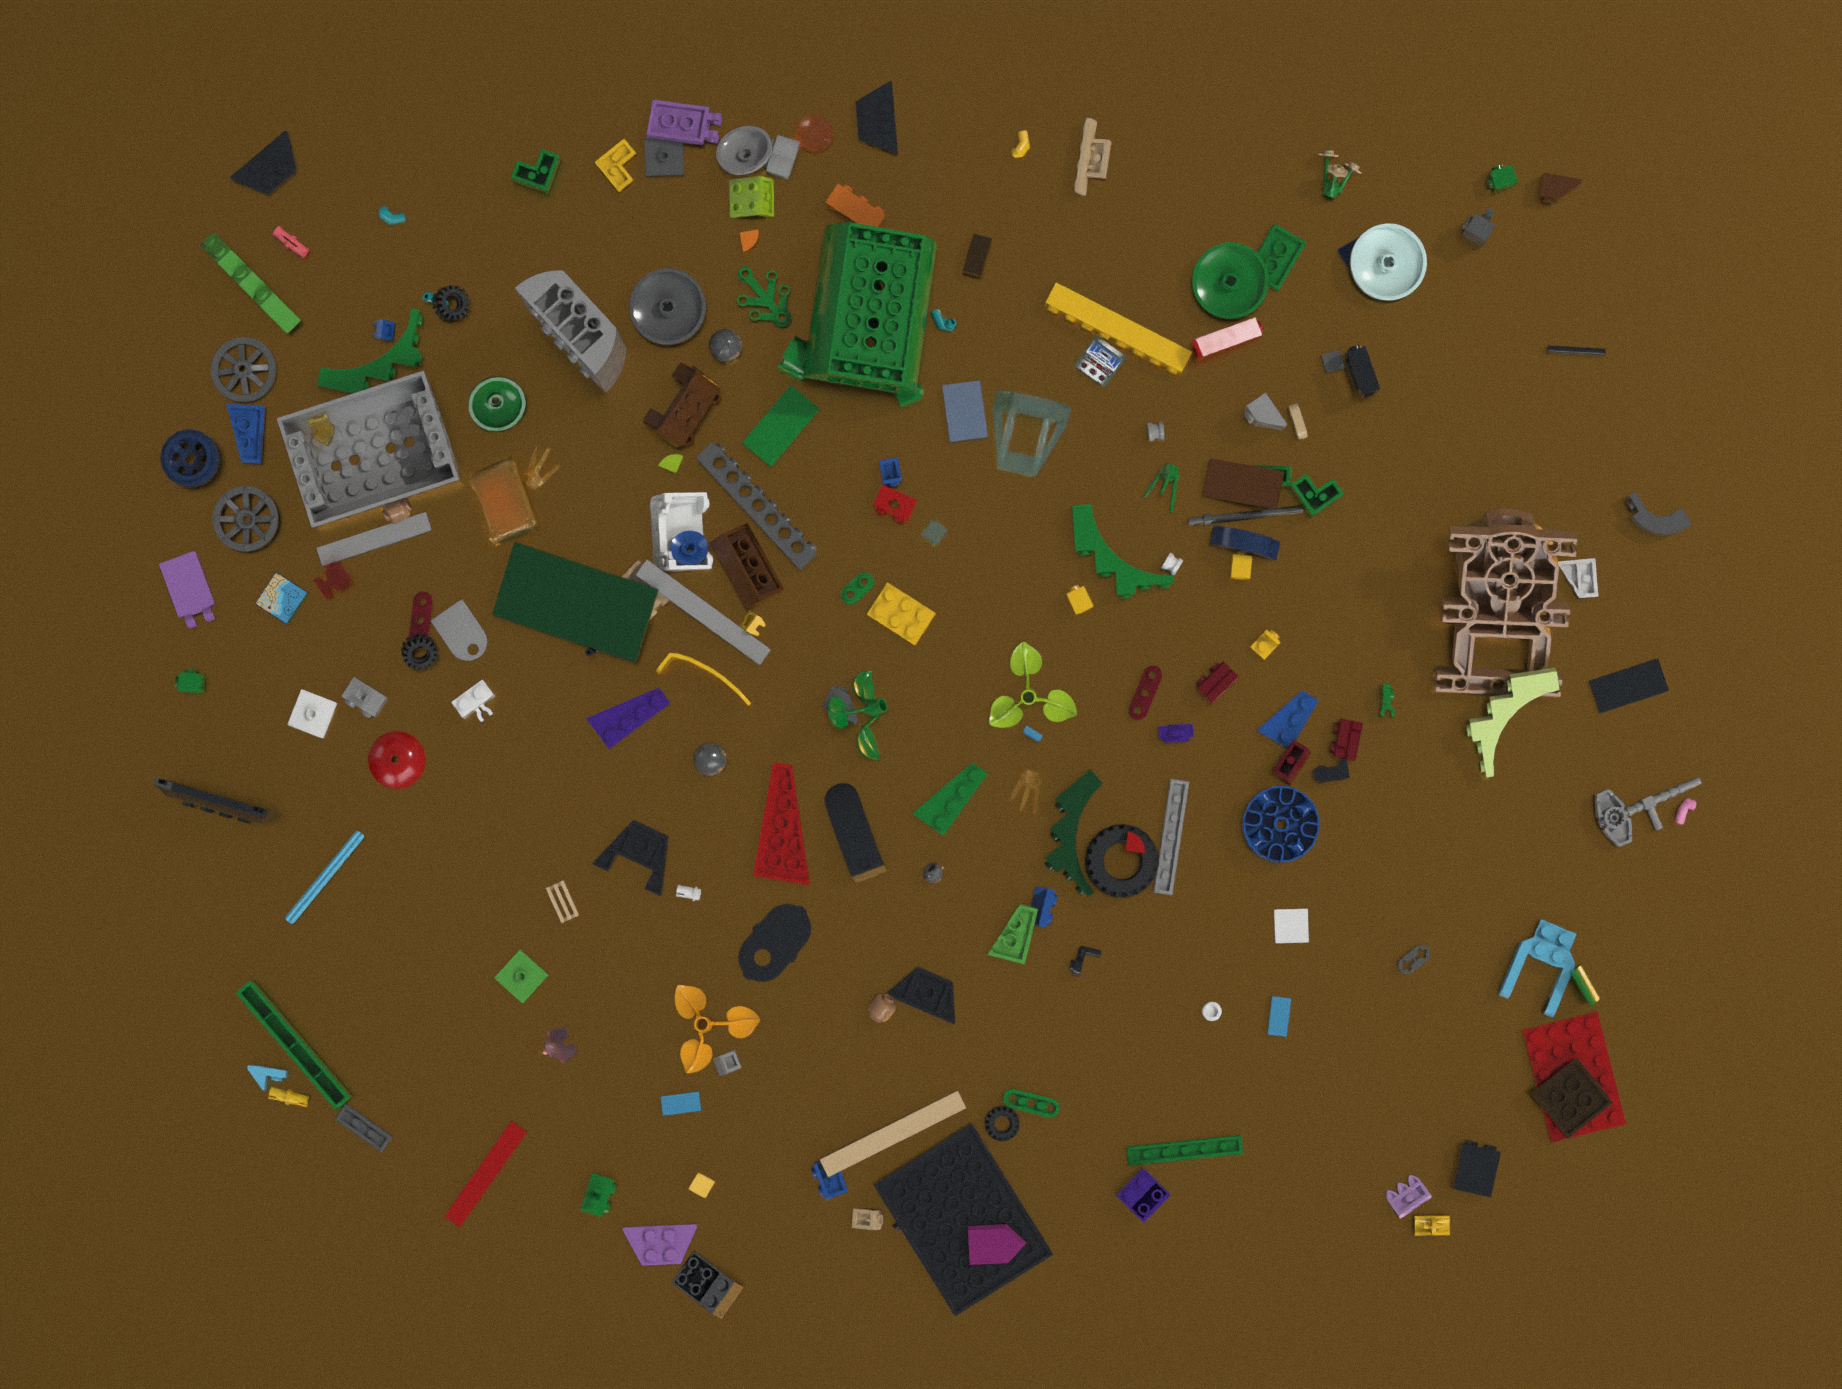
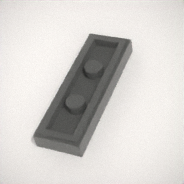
(363, 1127)

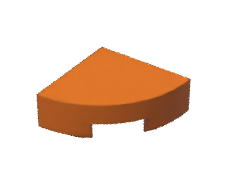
(749, 239)

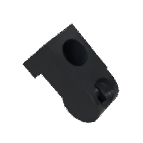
(1326, 774)

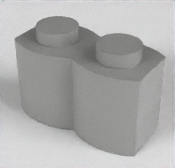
(782, 157)

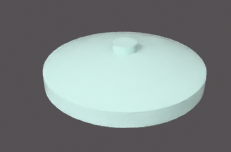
(1388, 262)

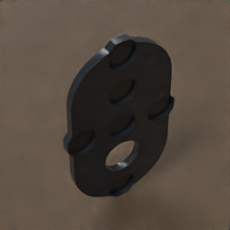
(782, 935)

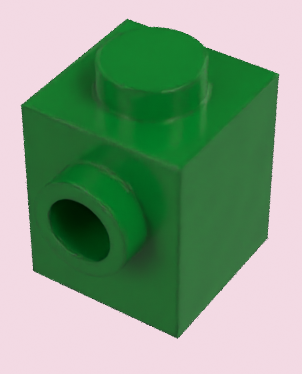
(1501, 178)
(190, 682)

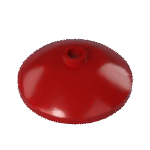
(410, 763)

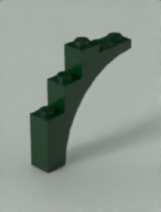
(1065, 856)

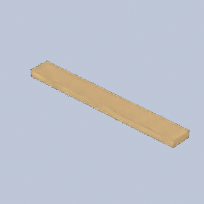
(892, 1134)

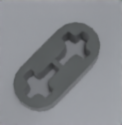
(1417, 962)

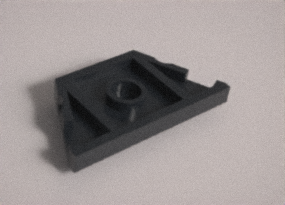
(877, 119)
(269, 167)
(926, 993)

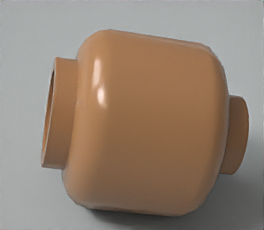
(397, 510)
(881, 1008)

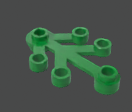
(766, 299)

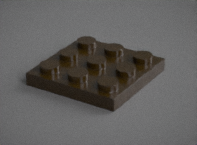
(1571, 1098)

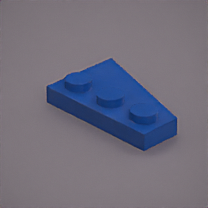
(248, 431)
(1290, 720)

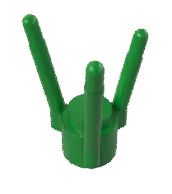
(1169, 473)

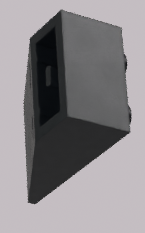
(707, 1285)

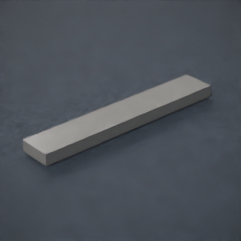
(374, 539)
(1171, 836)

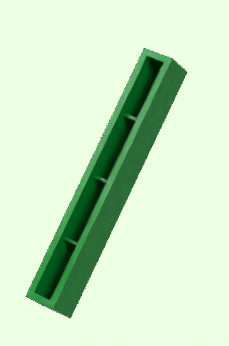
(294, 1044)

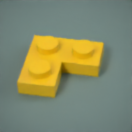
(612, 165)

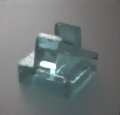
(934, 532)

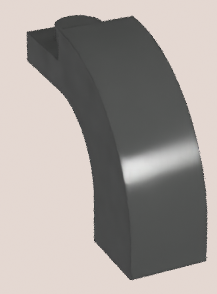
(1655, 524)

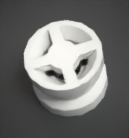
(1172, 564)

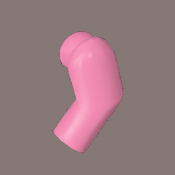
(1683, 809)

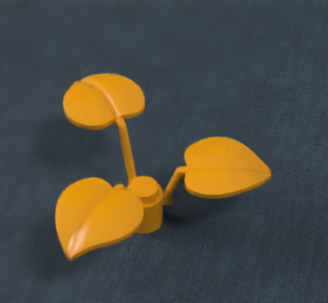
(689, 1002)

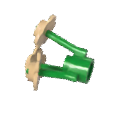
(1332, 187)

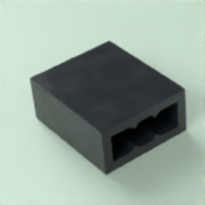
(1476, 1168)

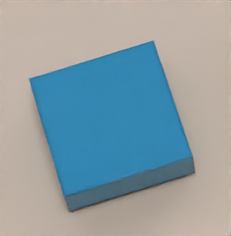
(1032, 734)

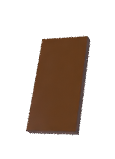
(1243, 483)

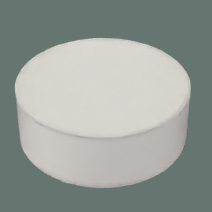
(1211, 1011)

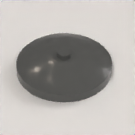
(667, 306)

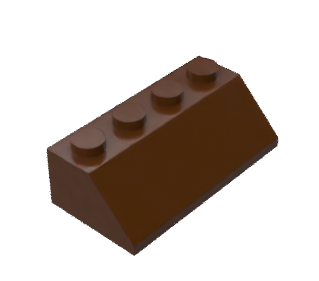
(746, 566)

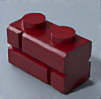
(1217, 682)
(1346, 740)
(1291, 762)

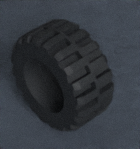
(1120, 887)

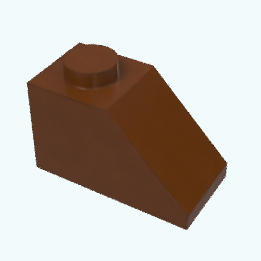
(1555, 187)

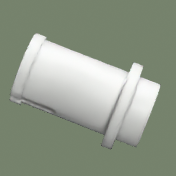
(688, 892)

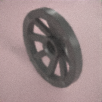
(248, 373)
(241, 514)

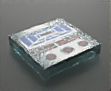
(1100, 361)

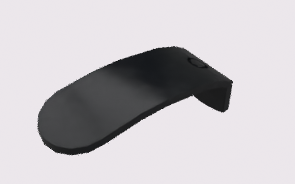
(853, 832)

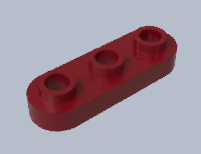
(421, 611)
(1141, 701)

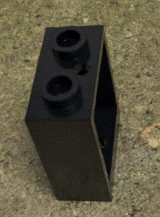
(1361, 371)

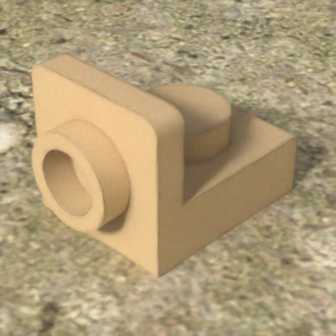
(867, 1219)

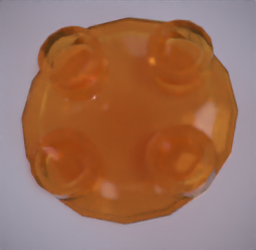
(815, 133)

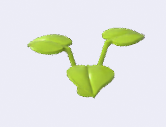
(1007, 713)

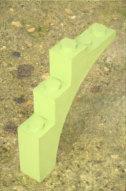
(1524, 688)

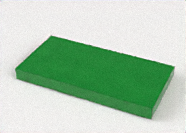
(781, 425)

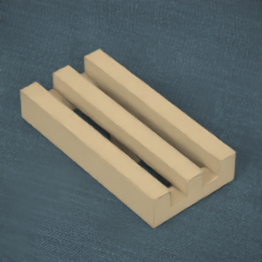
(555, 886)

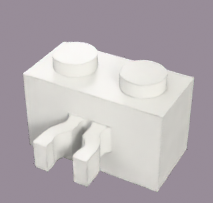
(473, 700)

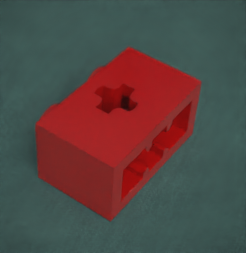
(905, 503)

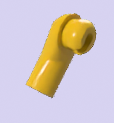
(1023, 145)

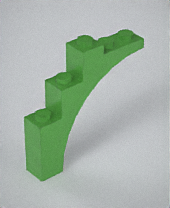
(250, 282)

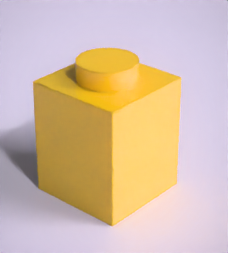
(1241, 566)
(1079, 599)

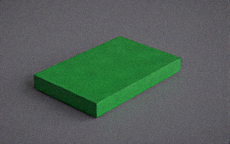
(1279, 254)

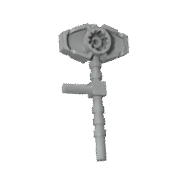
(1614, 816)

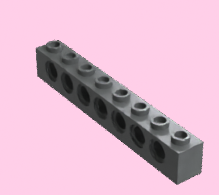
(707, 459)

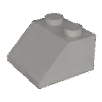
(1264, 414)

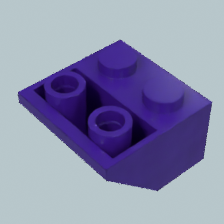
(1142, 1194)

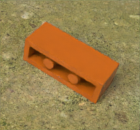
(854, 207)

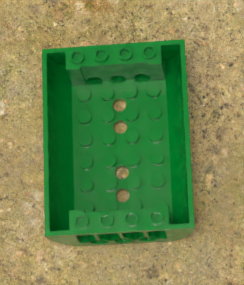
(848, 299)

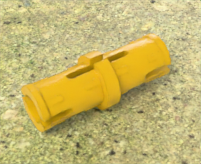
(288, 1097)

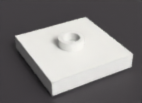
(312, 713)

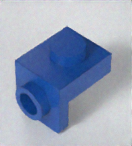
(890, 471)

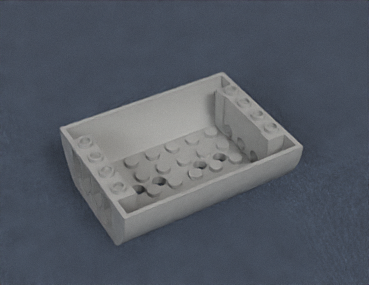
(553, 302)
(364, 427)

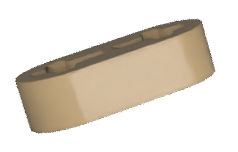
(1297, 421)

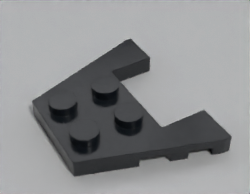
(641, 846)

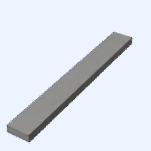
(703, 612)

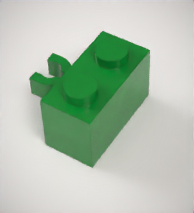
(598, 1194)

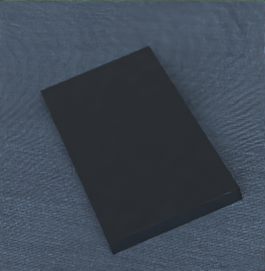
(1628, 685)

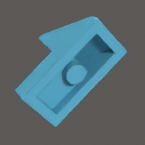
(262, 1073)

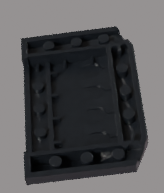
(214, 802)

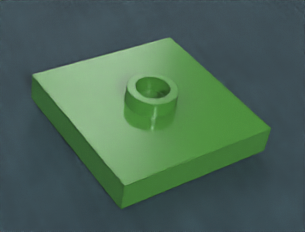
(521, 976)

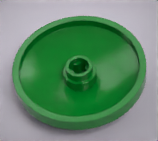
(1230, 280)

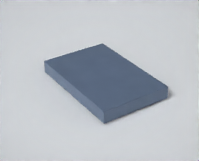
(964, 411)

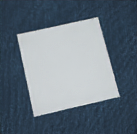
(1291, 925)

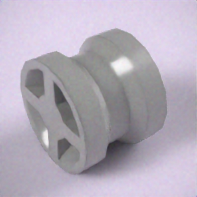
(1155, 431)

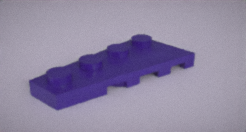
(626, 717)

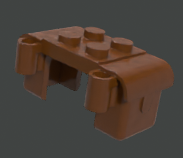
(686, 408)

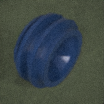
(173, 446)

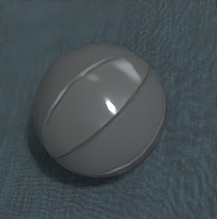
(725, 345)
(709, 759)

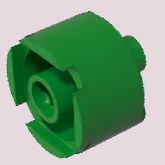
(794, 358)

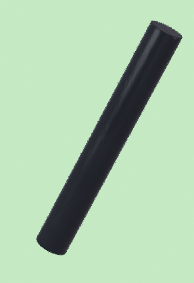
(1576, 350)

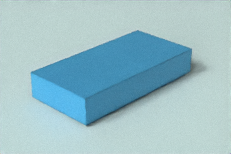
(1279, 1016)
(681, 1103)

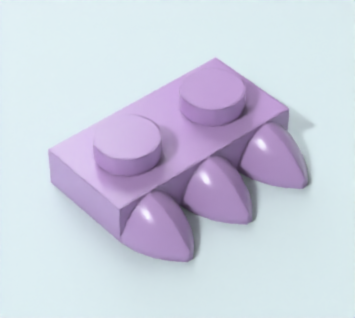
(1409, 1197)

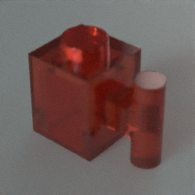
(337, 577)

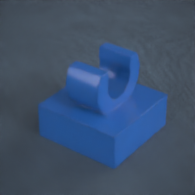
(384, 330)

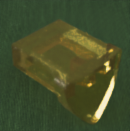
(322, 429)

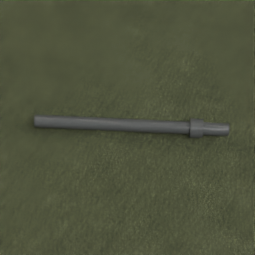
(1208, 519)

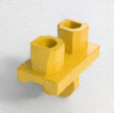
(1432, 1225)

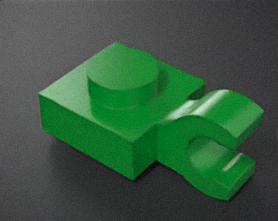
(1387, 695)

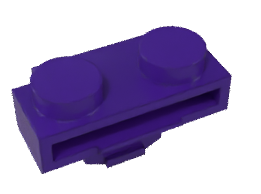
(1175, 733)

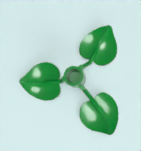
(837, 713)

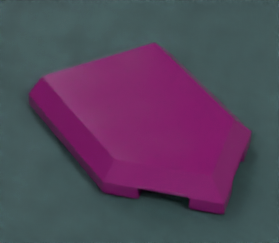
(993, 1244)

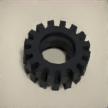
(440, 302)
(418, 641)
(990, 1123)

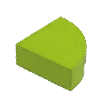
(671, 462)

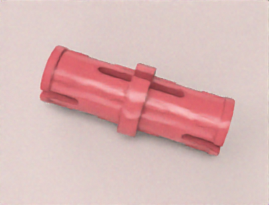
(280, 234)

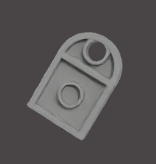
(460, 630)

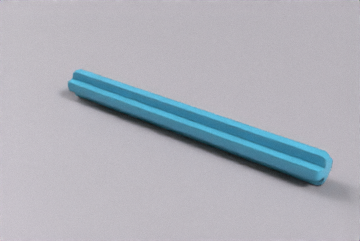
(324, 877)

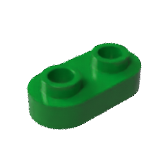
(857, 588)

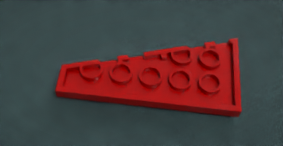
(781, 838)

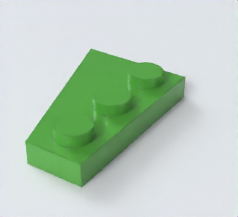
(1017, 935)

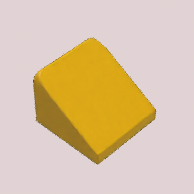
(701, 1185)

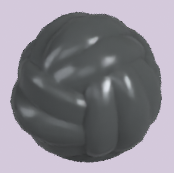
(933, 873)

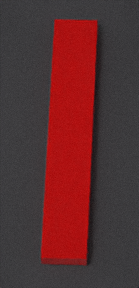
(485, 1174)

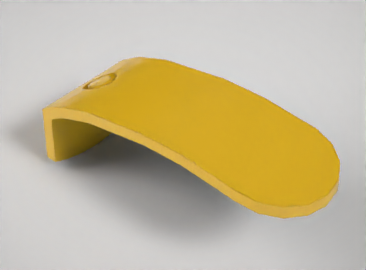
(671, 656)

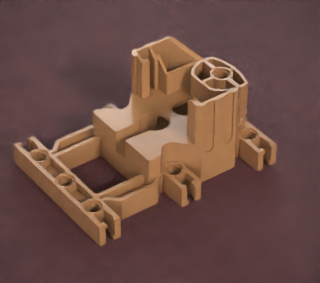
(1504, 584)

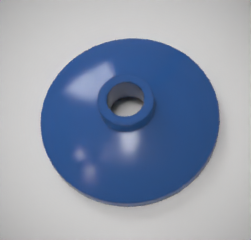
(689, 540)

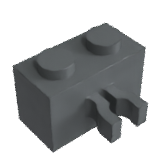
(1478, 227)

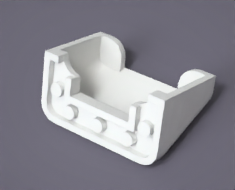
(670, 516)

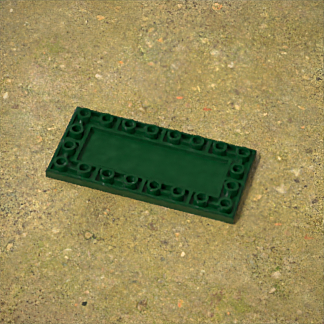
(575, 602)

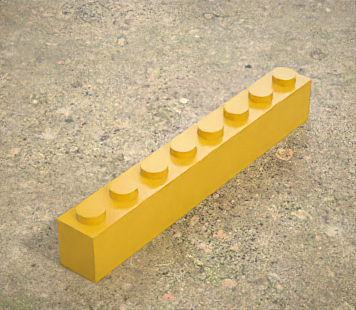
(1117, 328)

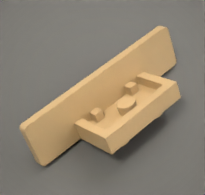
(1093, 157)

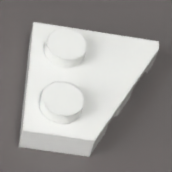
(1581, 576)

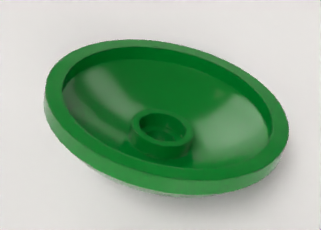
(501, 413)

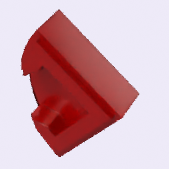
(1134, 843)

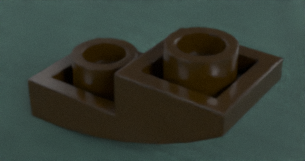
(977, 255)

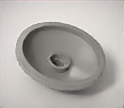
(744, 150)

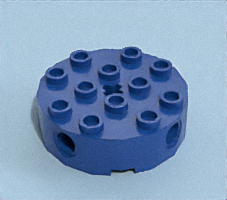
(1299, 829)

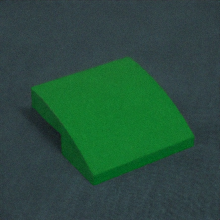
(1585, 985)

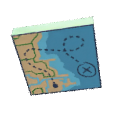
(281, 598)

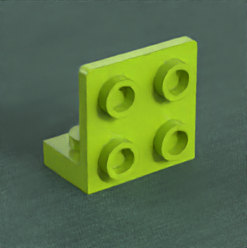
(751, 197)

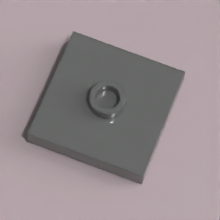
(663, 158)

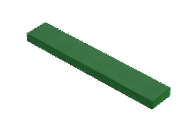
(1184, 1150)

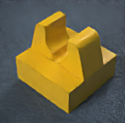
(751, 622)

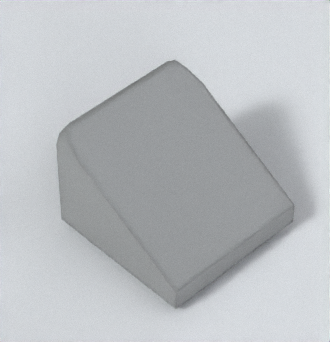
(727, 1063)

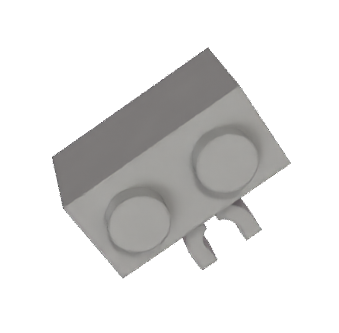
(364, 697)

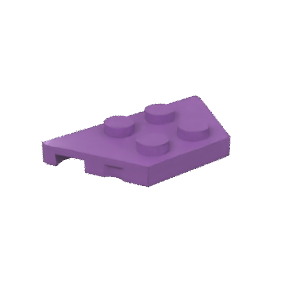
(660, 1243)

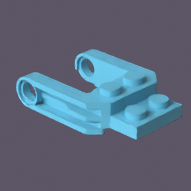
(1552, 946)

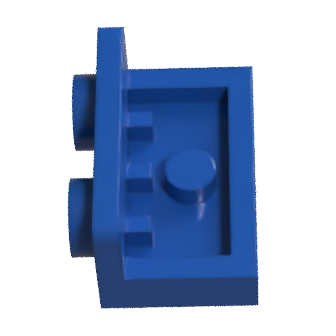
(1043, 899)
(829, 1186)

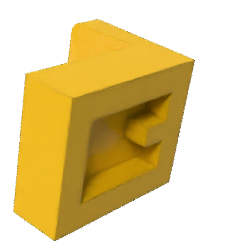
(1266, 643)

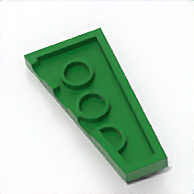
(949, 801)

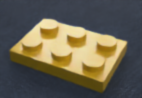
(901, 614)

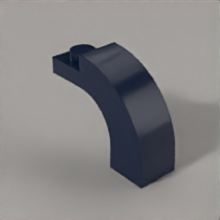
(1245, 541)

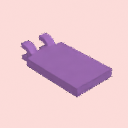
(682, 123)
(188, 587)

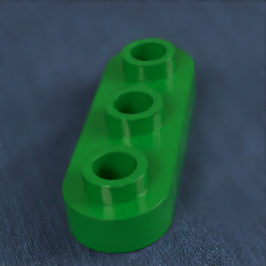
(1022, 1103)

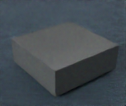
(1333, 361)

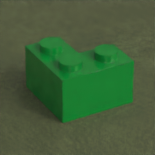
(539, 176)
(1315, 499)

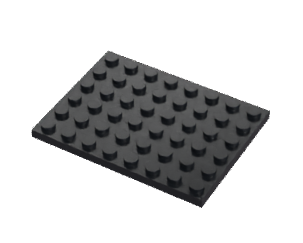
(942, 1196)

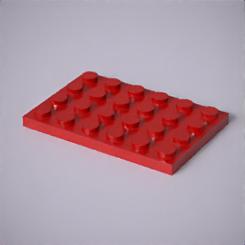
(1557, 1044)

